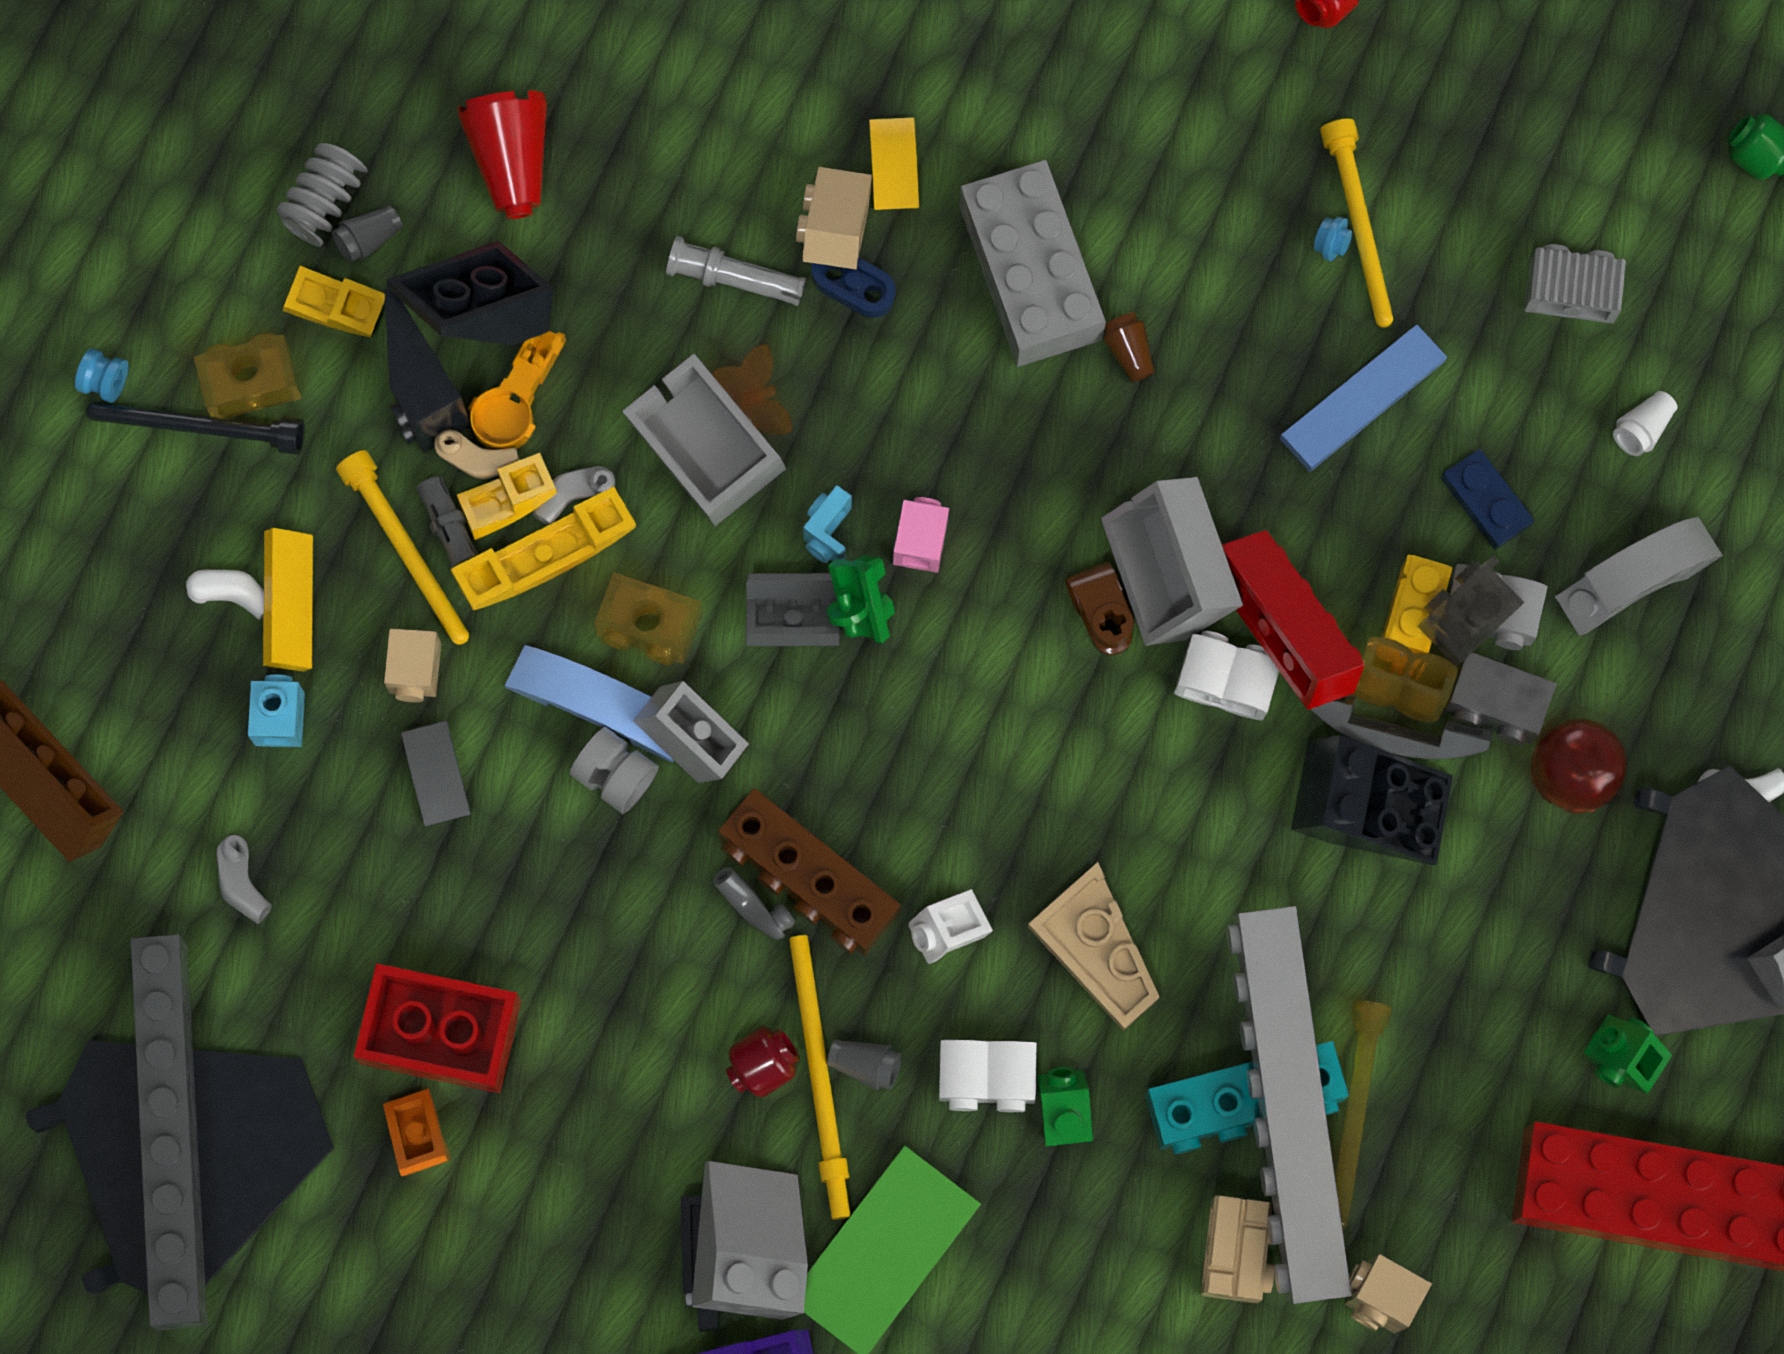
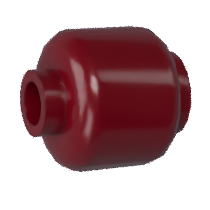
(762, 1061)

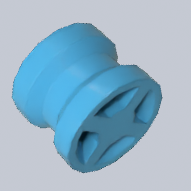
(101, 375)

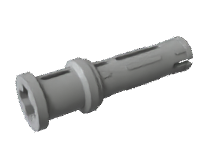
(714, 267)

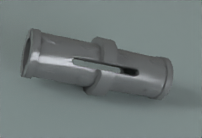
(446, 520)

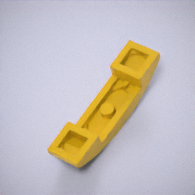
(546, 552)

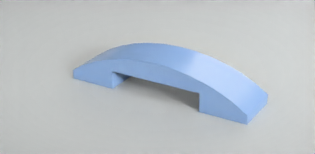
(582, 693)

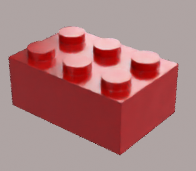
(437, 1028)

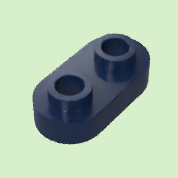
(854, 285)

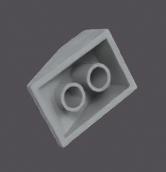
(750, 1243)

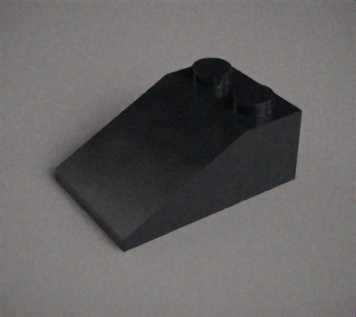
(478, 296)
(421, 388)

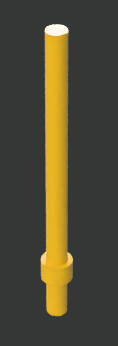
(833, 1167)

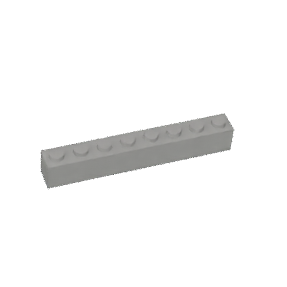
(1290, 1105)

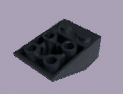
(1371, 800)

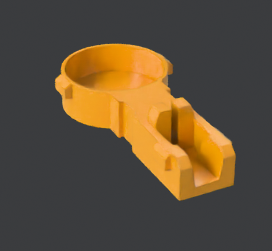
(496, 418)

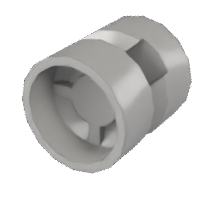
(615, 771)

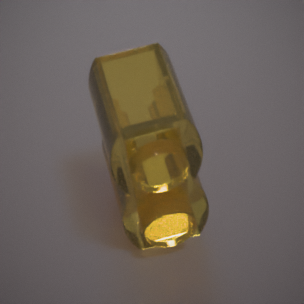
(1407, 680)

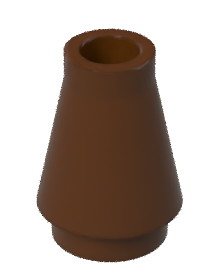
(1129, 345)

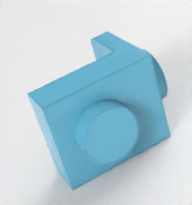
(825, 516)

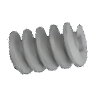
(318, 191)

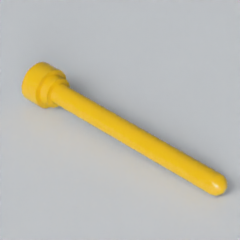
(1340, 139)
(360, 474)

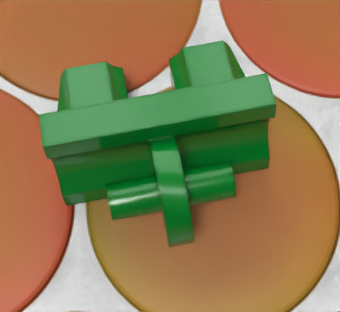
(859, 603)

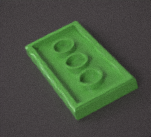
(885, 1251)

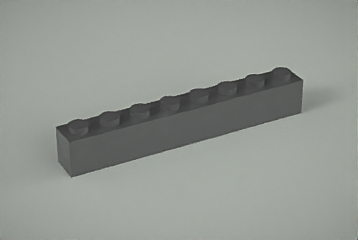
(168, 1133)

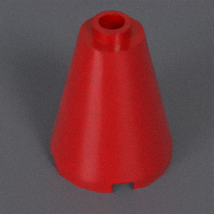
(508, 147)

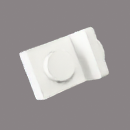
(949, 925)

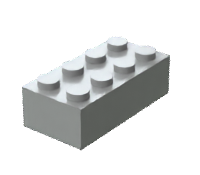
(1031, 263)

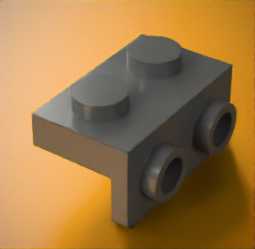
(790, 610)

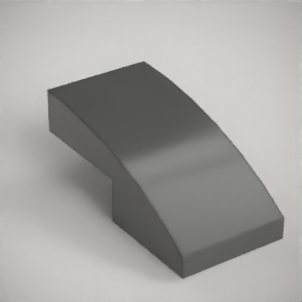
(435, 773)

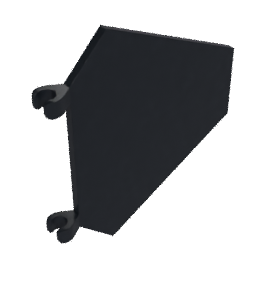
(1705, 907)
(254, 1138)

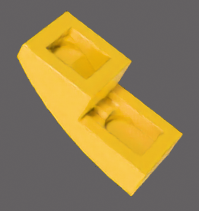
(894, 163)
(334, 303)
(515, 494)

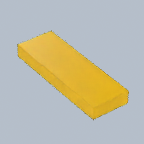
(288, 599)

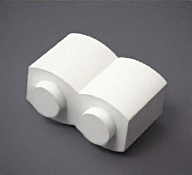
(1227, 676)
(987, 1073)

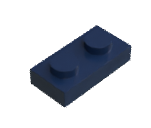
(1487, 499)

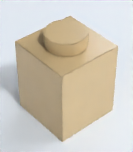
(412, 664)

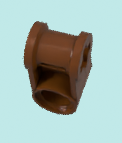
(1099, 602)

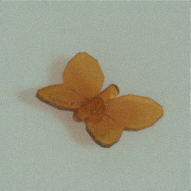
(747, 390)

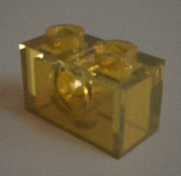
(271, 386)
(628, 600)

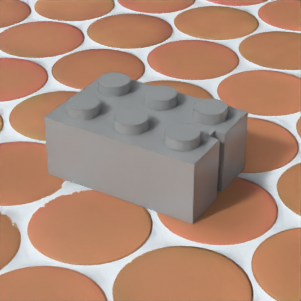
(705, 440)
(1171, 561)

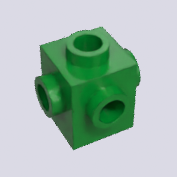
(1627, 1054)

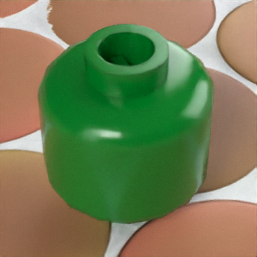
(1758, 146)

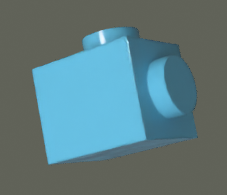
(276, 712)

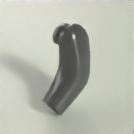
(750, 906)

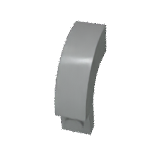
(1638, 571)

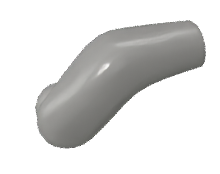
(574, 486)
(235, 881)

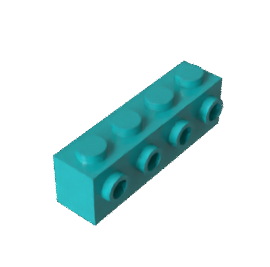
(1222, 1104)

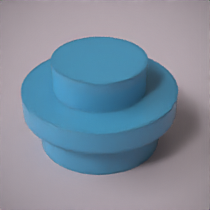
(1333, 238)

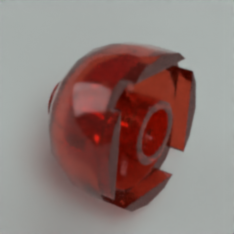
(1579, 765)

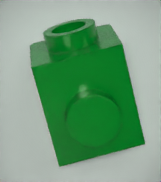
(1065, 1107)

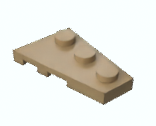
(1095, 947)

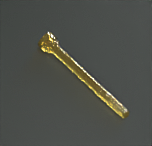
(1370, 1024)

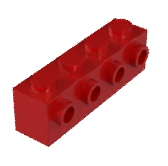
(1292, 622)

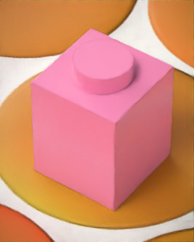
(921, 534)

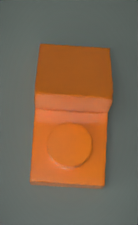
(416, 1133)

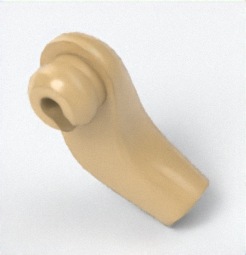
(470, 458)

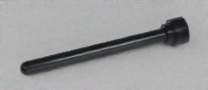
(284, 434)

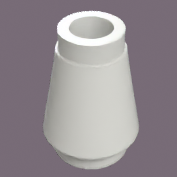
(1644, 424)

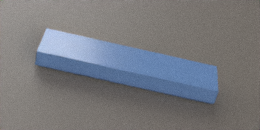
(1363, 398)

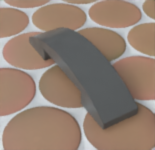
(1457, 738)

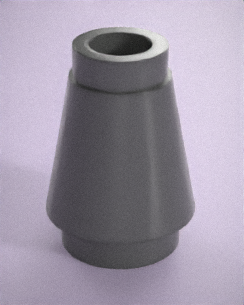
(366, 233)
(866, 1062)

